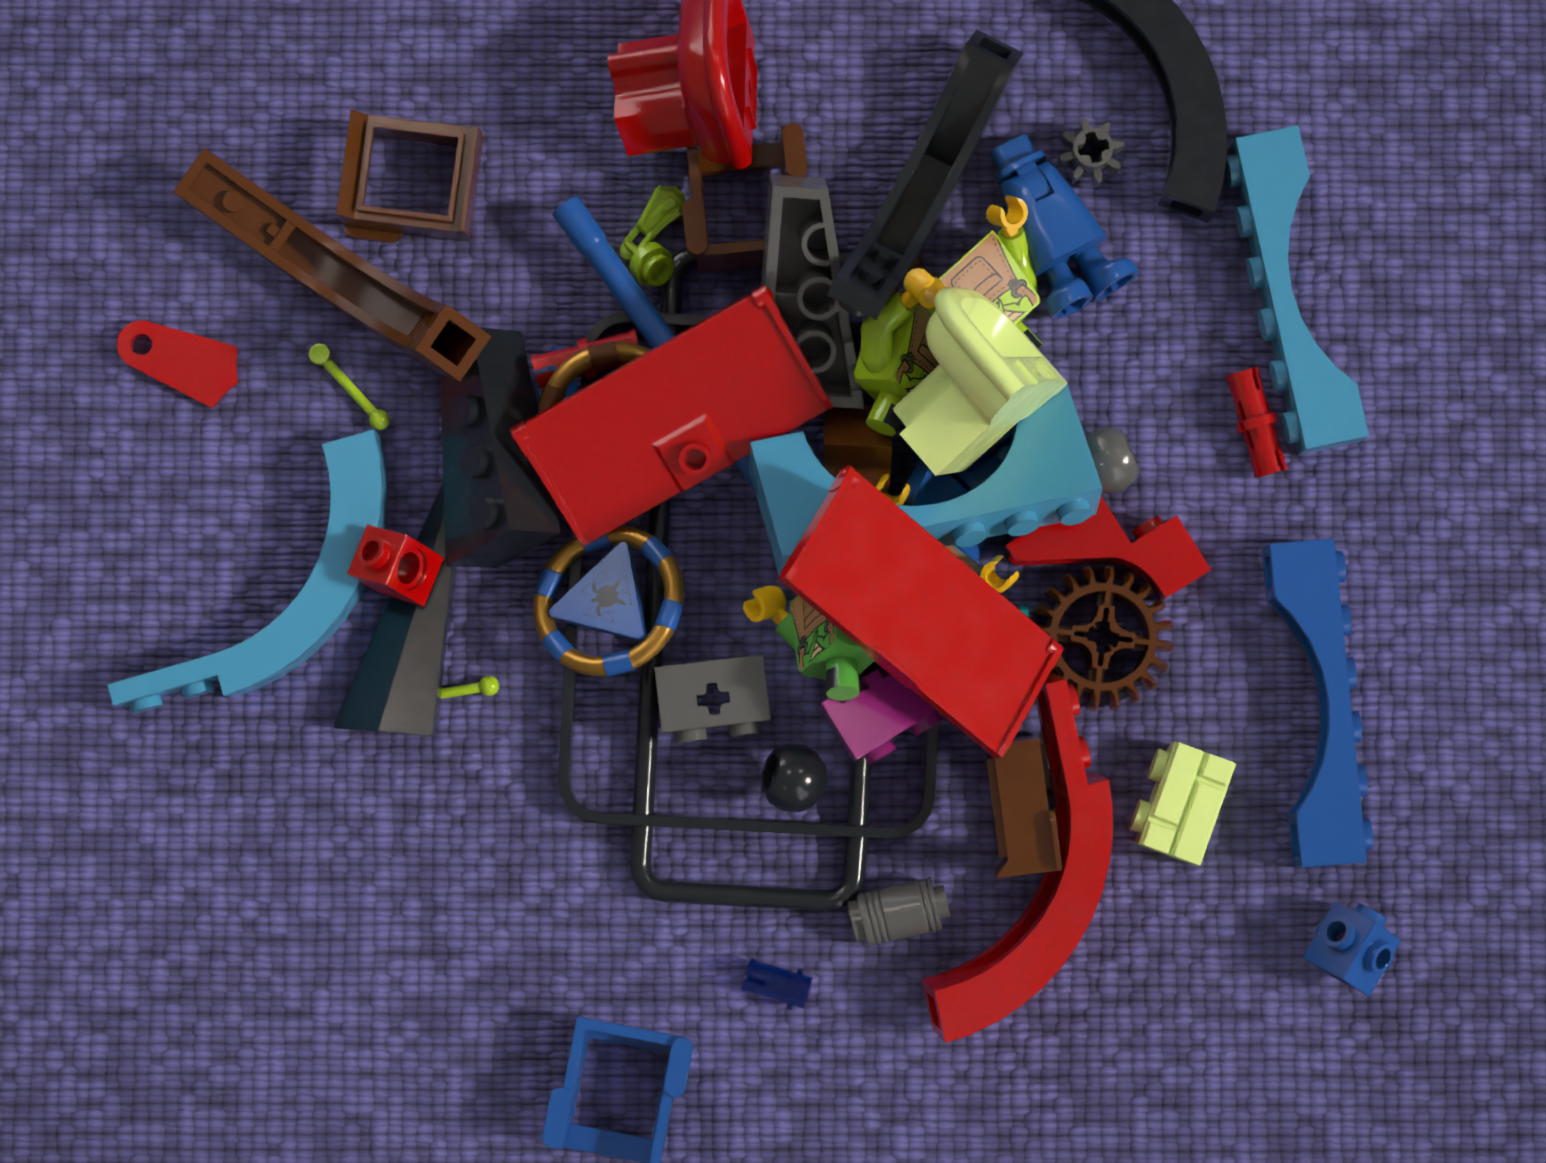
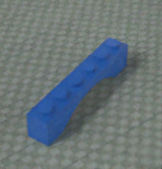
(1305, 592)

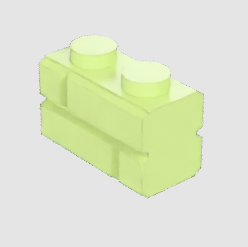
(1182, 803)

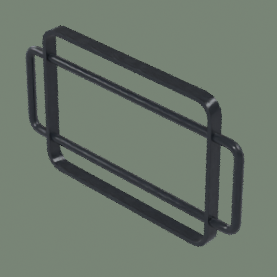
(642, 815)

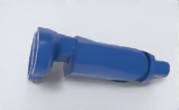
(1058, 230)

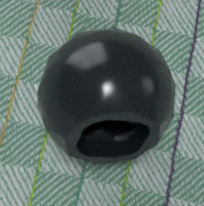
(793, 778)

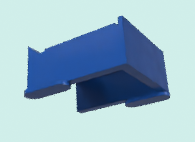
(559, 1128)

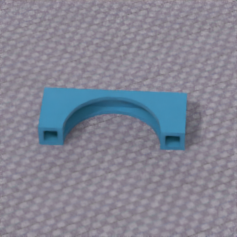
(1039, 483)

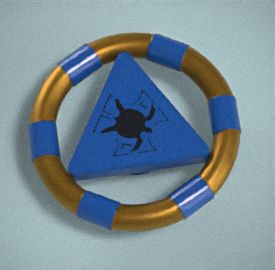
(608, 601)

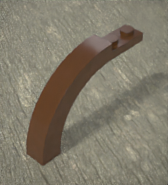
(370, 297)

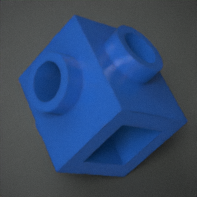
(1353, 946)

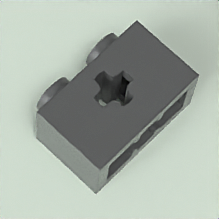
(683, 684)

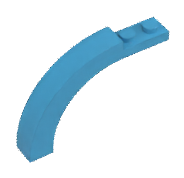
(323, 604)

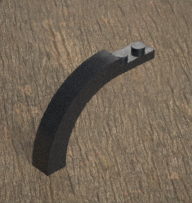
(1190, 97)
(928, 178)

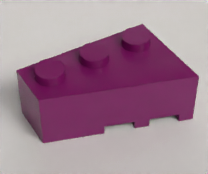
(877, 716)

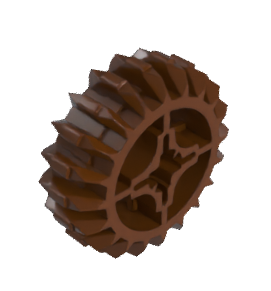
(1104, 610)

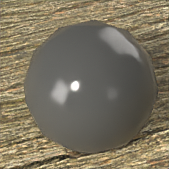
(1112, 459)

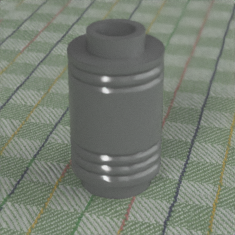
(898, 911)

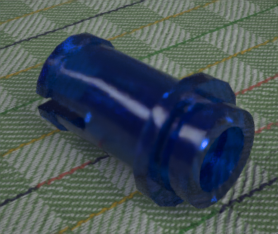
(777, 983)

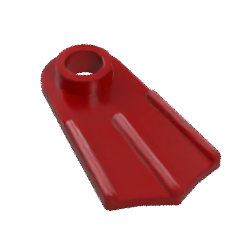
(182, 360)

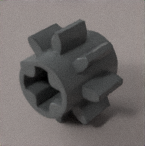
(1099, 141)

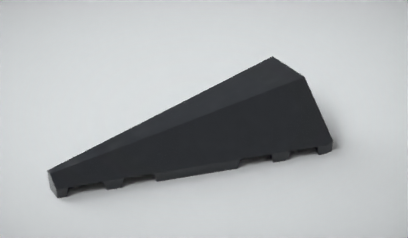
(404, 663)

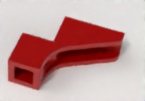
(1160, 555)

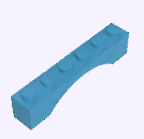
(1318, 396)

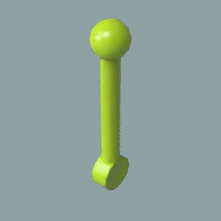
(321, 356)
(487, 686)

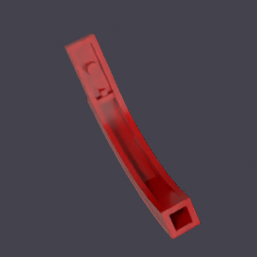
(1065, 901)

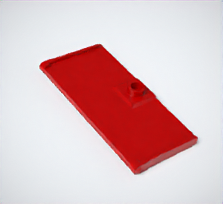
(672, 416)
(921, 612)

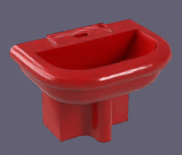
(690, 85)

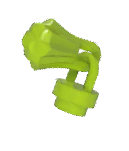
(649, 260)

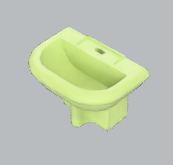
(981, 387)

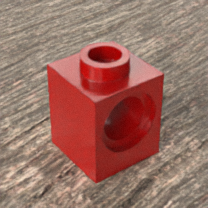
(395, 565)

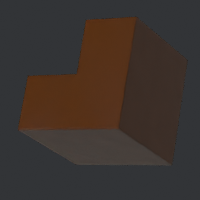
(853, 443)

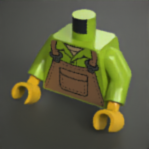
(1001, 266)
(896, 349)

